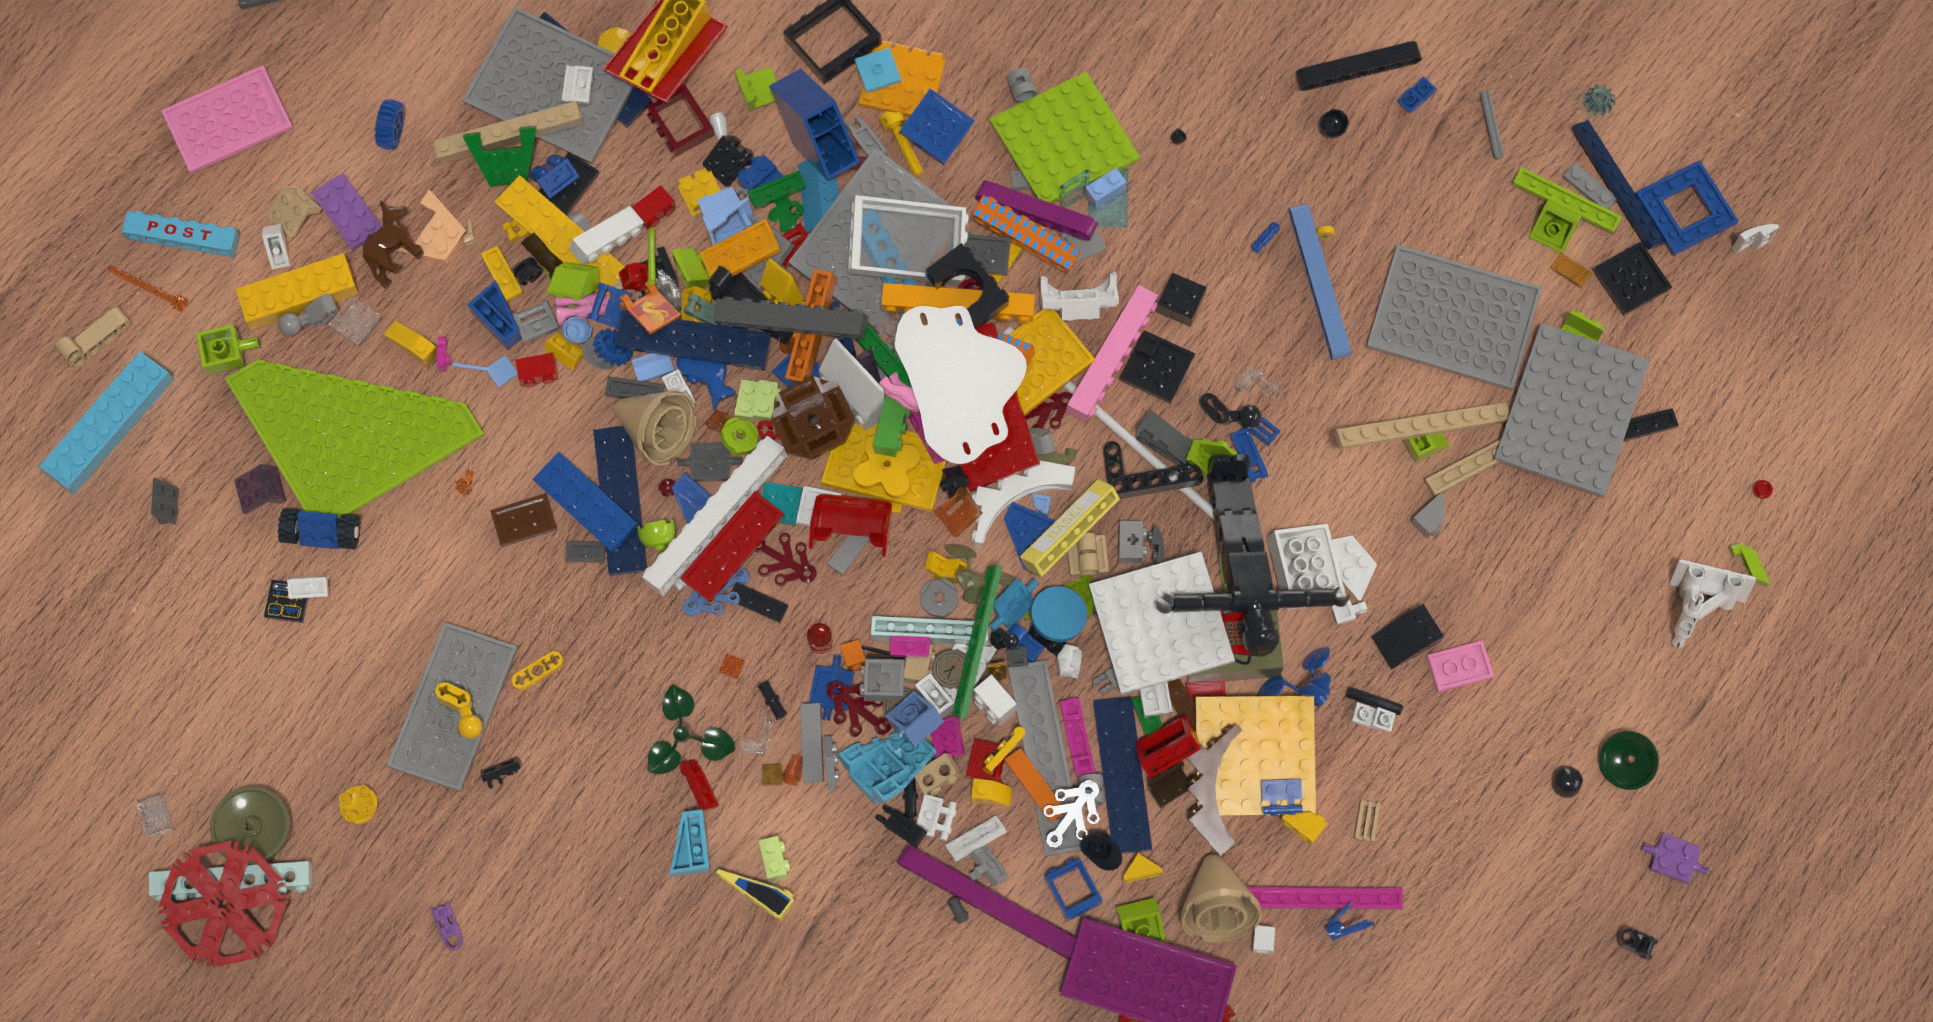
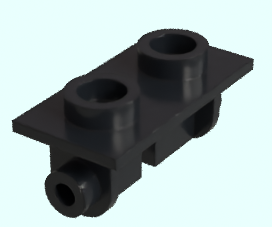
(1051, 646)

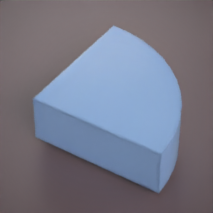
(1041, 503)

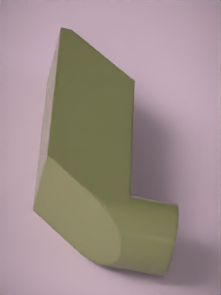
(1064, 459)

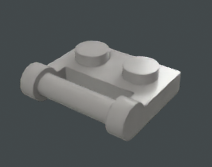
(537, 326)

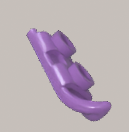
(448, 930)

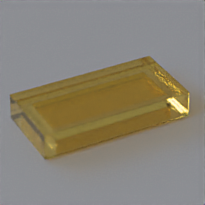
(1571, 270)

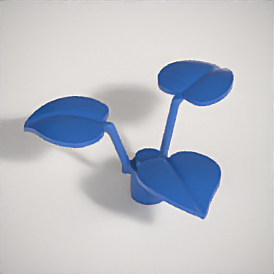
(1318, 687)

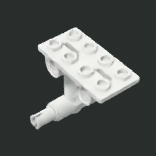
(1696, 579)

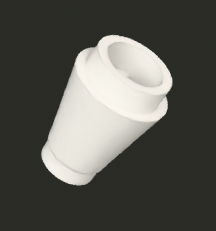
(719, 124)

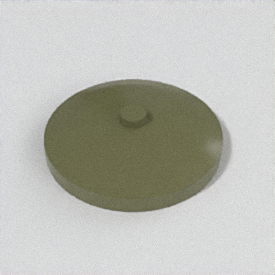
(253, 818)

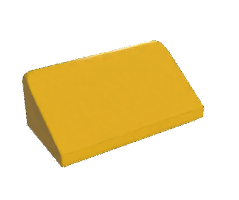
(563, 351)

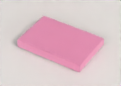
(1460, 666)

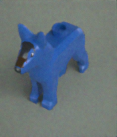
(708, 374)

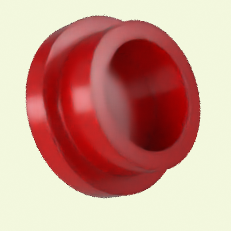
(1763, 489)

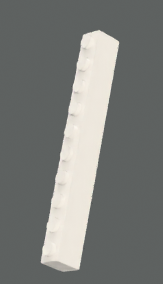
(714, 516)

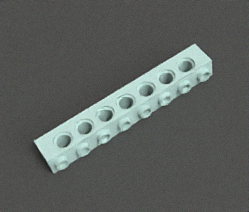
(302, 870)

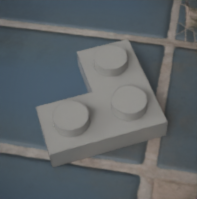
(830, 761)

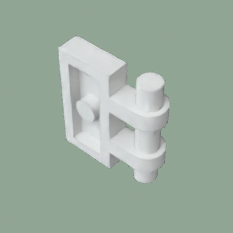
(929, 816)

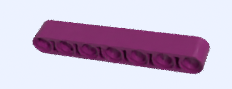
(1040, 210)

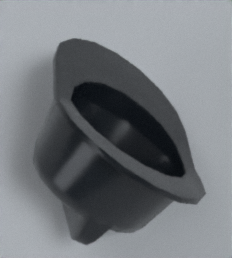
(1101, 850)

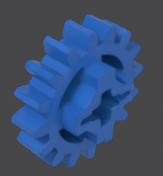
(607, 349)

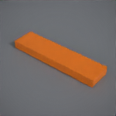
(1033, 783)

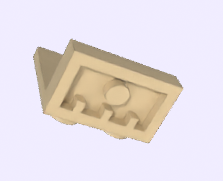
(291, 209)

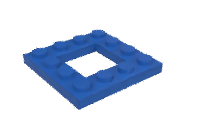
(1693, 176)

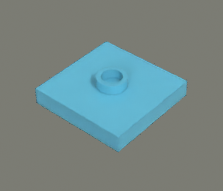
(878, 70)

